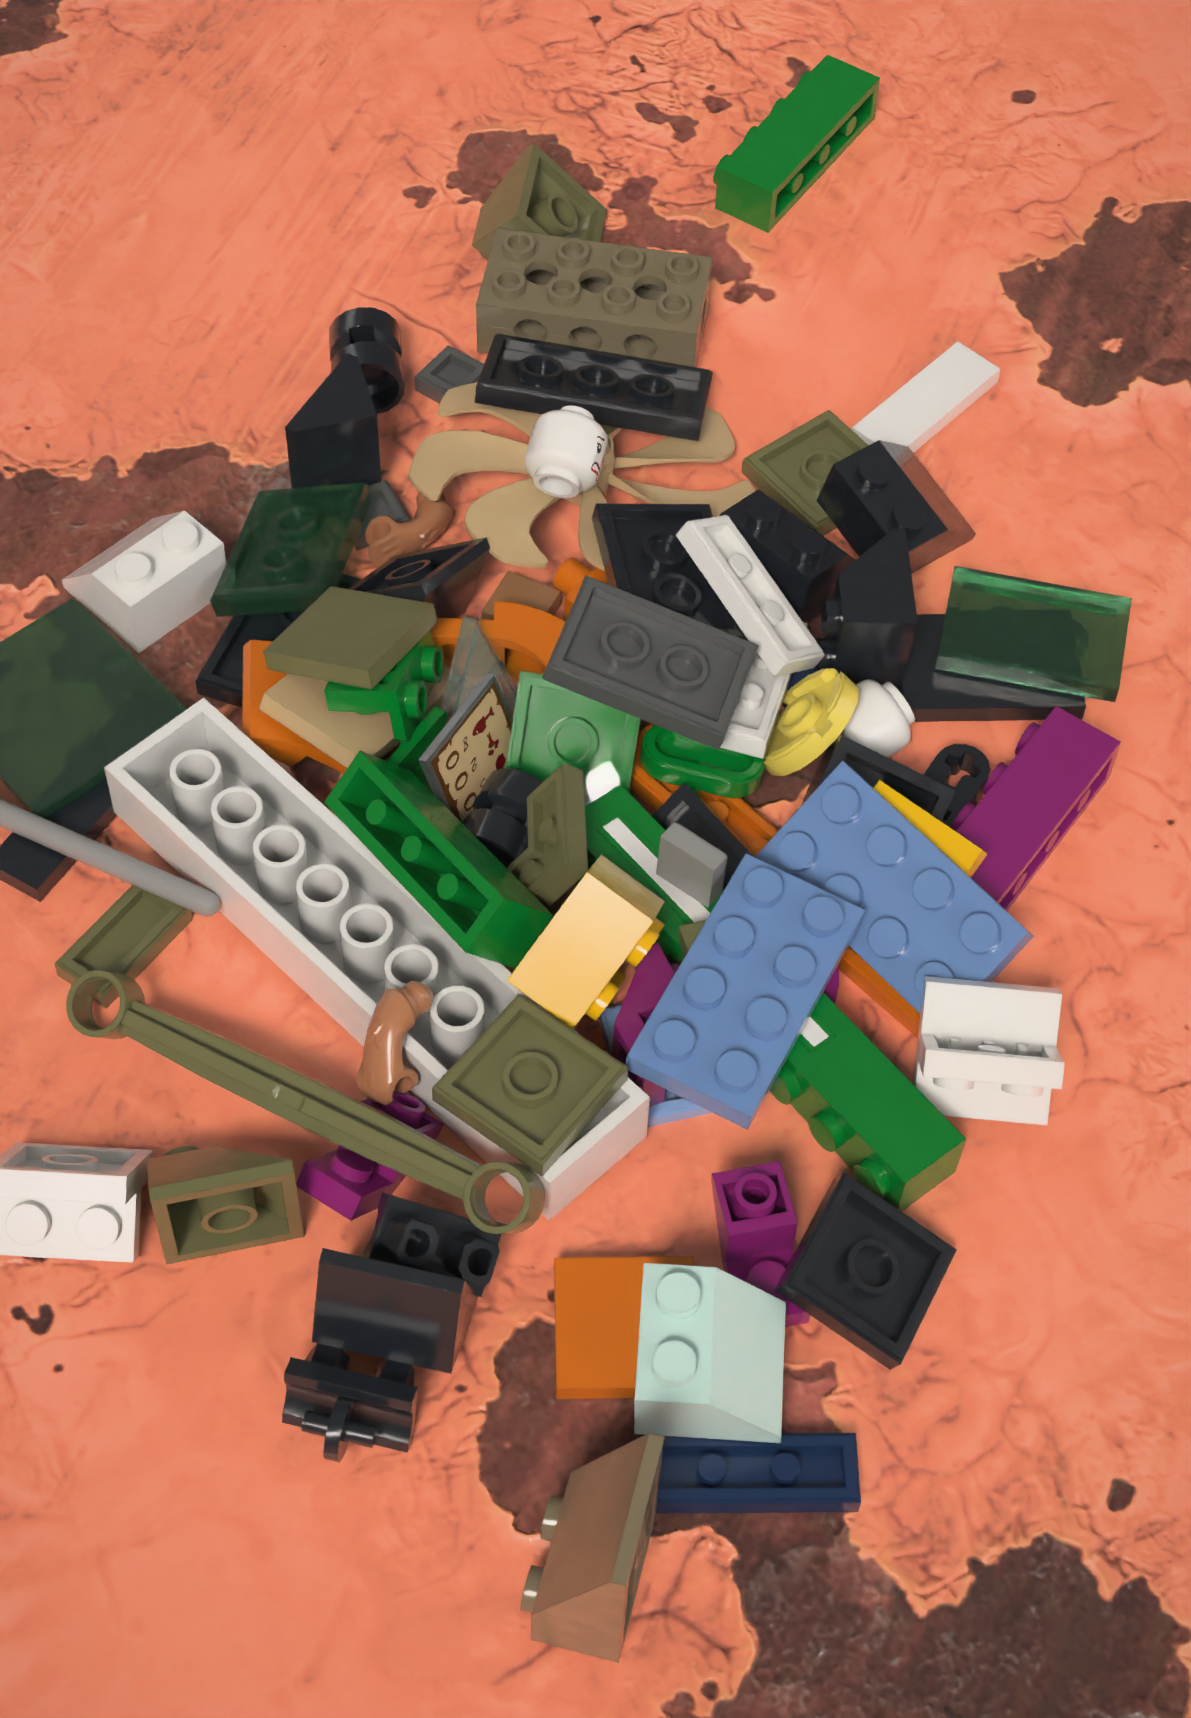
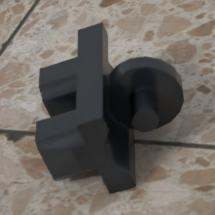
(432, 1241)
(350, 1405)

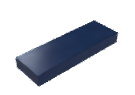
(760, 1477)

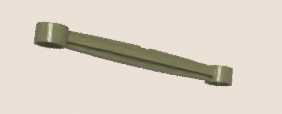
(303, 1100)

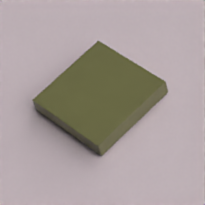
(799, 464)
(350, 637)
(530, 1084)

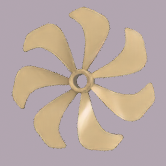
(510, 510)

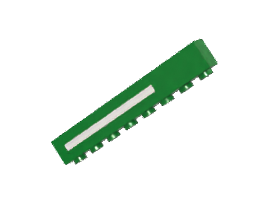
(834, 1072)

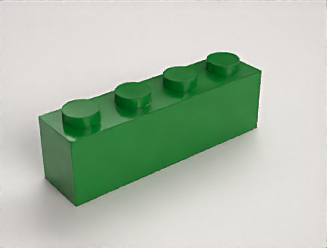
(796, 143)
(438, 860)

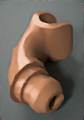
(394, 539)
(382, 1054)

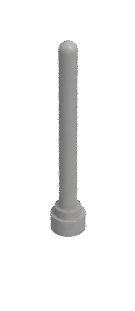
(108, 860)

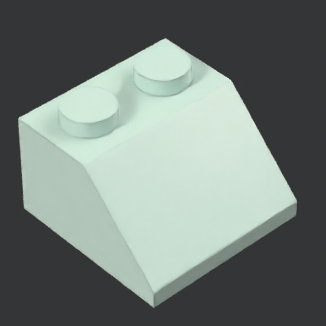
(708, 1356)

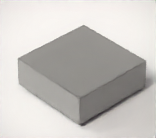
(691, 864)

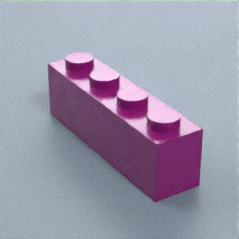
(1035, 801)

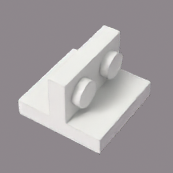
(989, 1049)
(71, 1201)

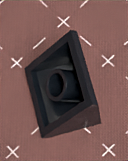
(335, 432)
(432, 576)
(391, 1311)

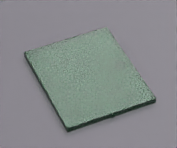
(71, 707)

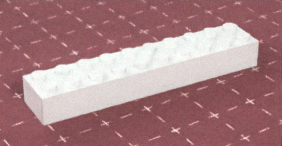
(334, 917)

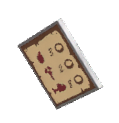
(469, 748)

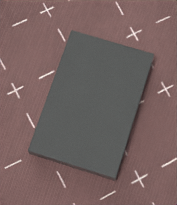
(651, 662)

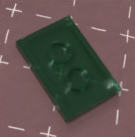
(291, 549)
(1034, 634)

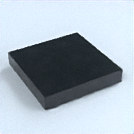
(866, 1271)

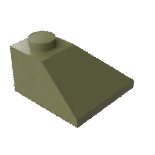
(539, 200)
(221, 1201)

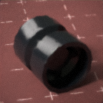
(377, 343)
(501, 813)

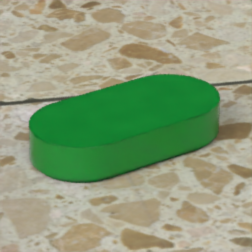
(705, 769)

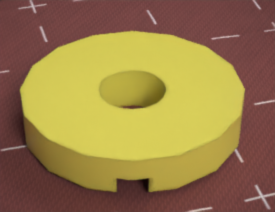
(811, 721)

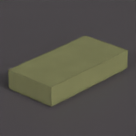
(124, 940)

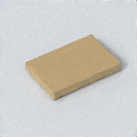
(302, 708)

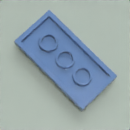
(917, 902)
(745, 991)

